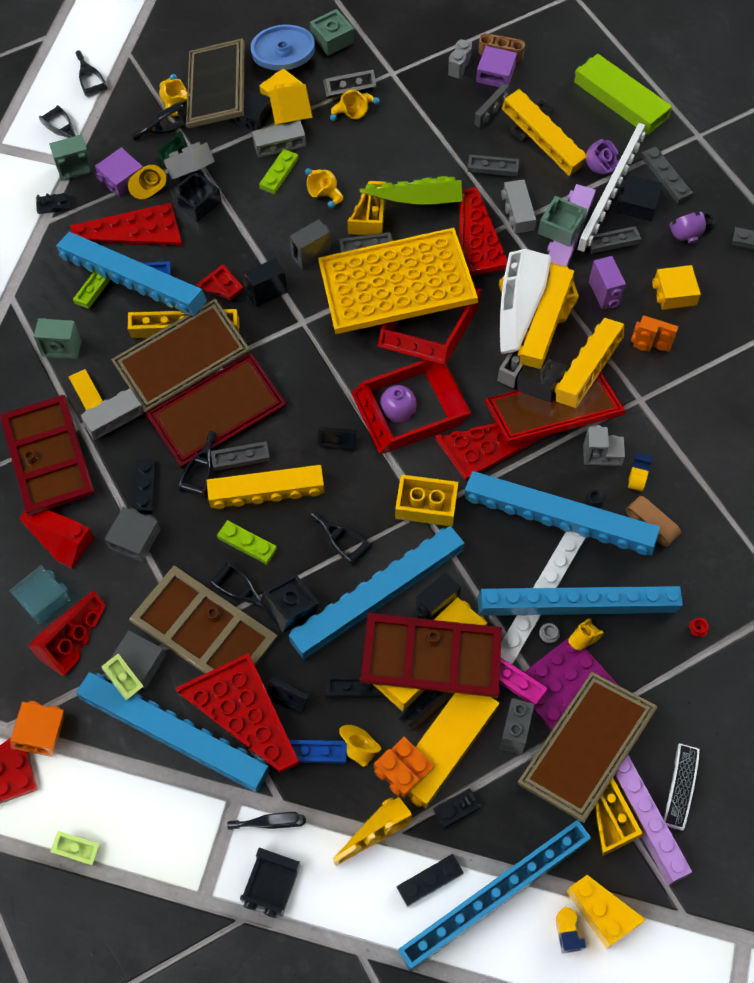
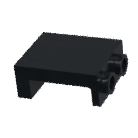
(270, 883)

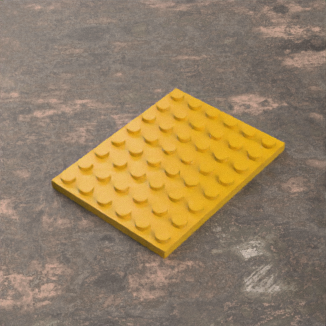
(396, 280)

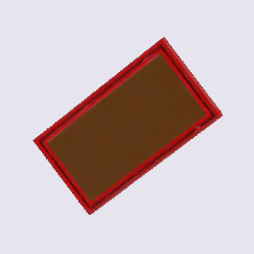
(528, 417)

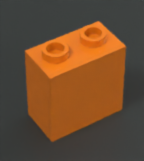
(37, 728)

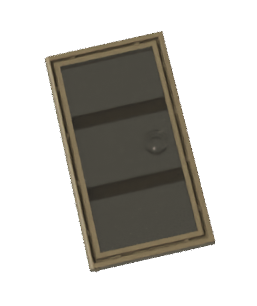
(215, 83)

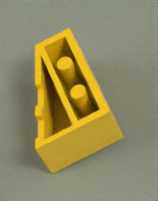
(368, 215)
(614, 820)
(603, 911)

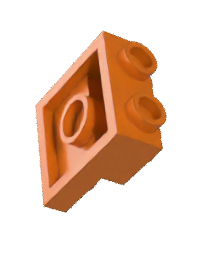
(653, 333)
(402, 767)

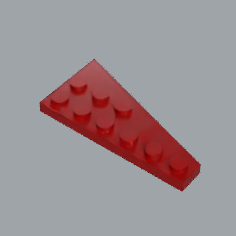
(137, 227)
(478, 237)

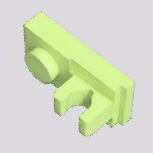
(122, 676)
(74, 848)

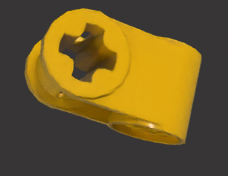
(585, 635)

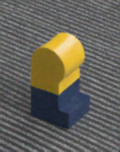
(639, 471)
(567, 931)

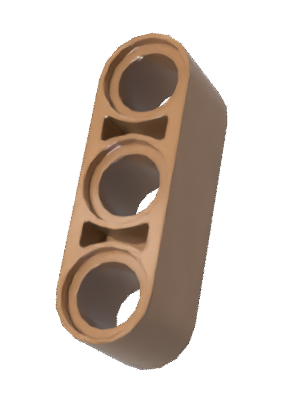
(503, 43)
(645, 511)

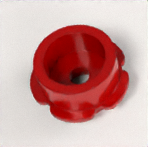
(702, 623)

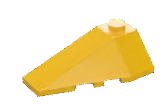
(383, 823)

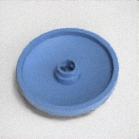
(282, 47)

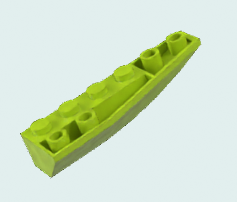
(424, 191)

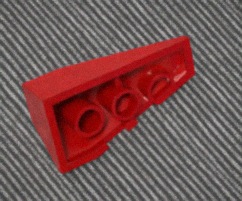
(59, 535)
(64, 638)

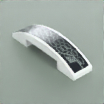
(681, 787)

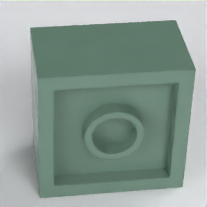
(332, 32)
(71, 157)
(562, 221)
(57, 338)

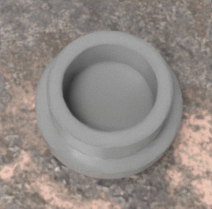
(549, 633)

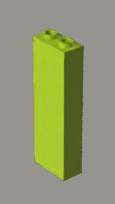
(622, 93)

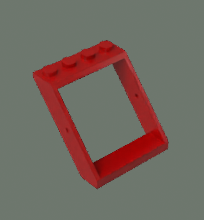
(425, 348)
(444, 388)

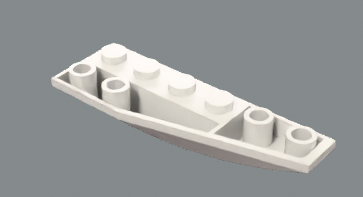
(521, 294)

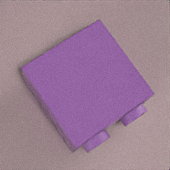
(496, 66)
(117, 171)
(607, 282)

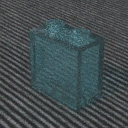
(40, 594)

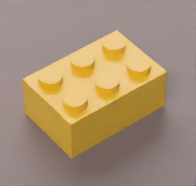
(426, 500)

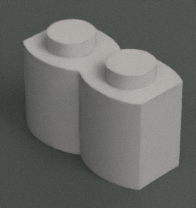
(459, 58)

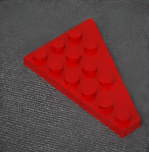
(241, 706)

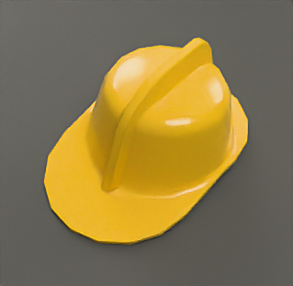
(147, 182)
(360, 744)

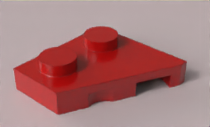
(221, 284)

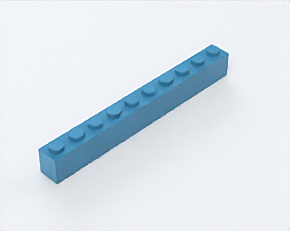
(131, 274)
(562, 513)
(376, 592)
(579, 600)
(174, 732)
(493, 895)

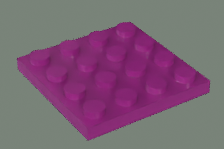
(563, 675)

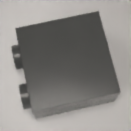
(310, 244)
(132, 533)
(140, 656)
(516, 726)

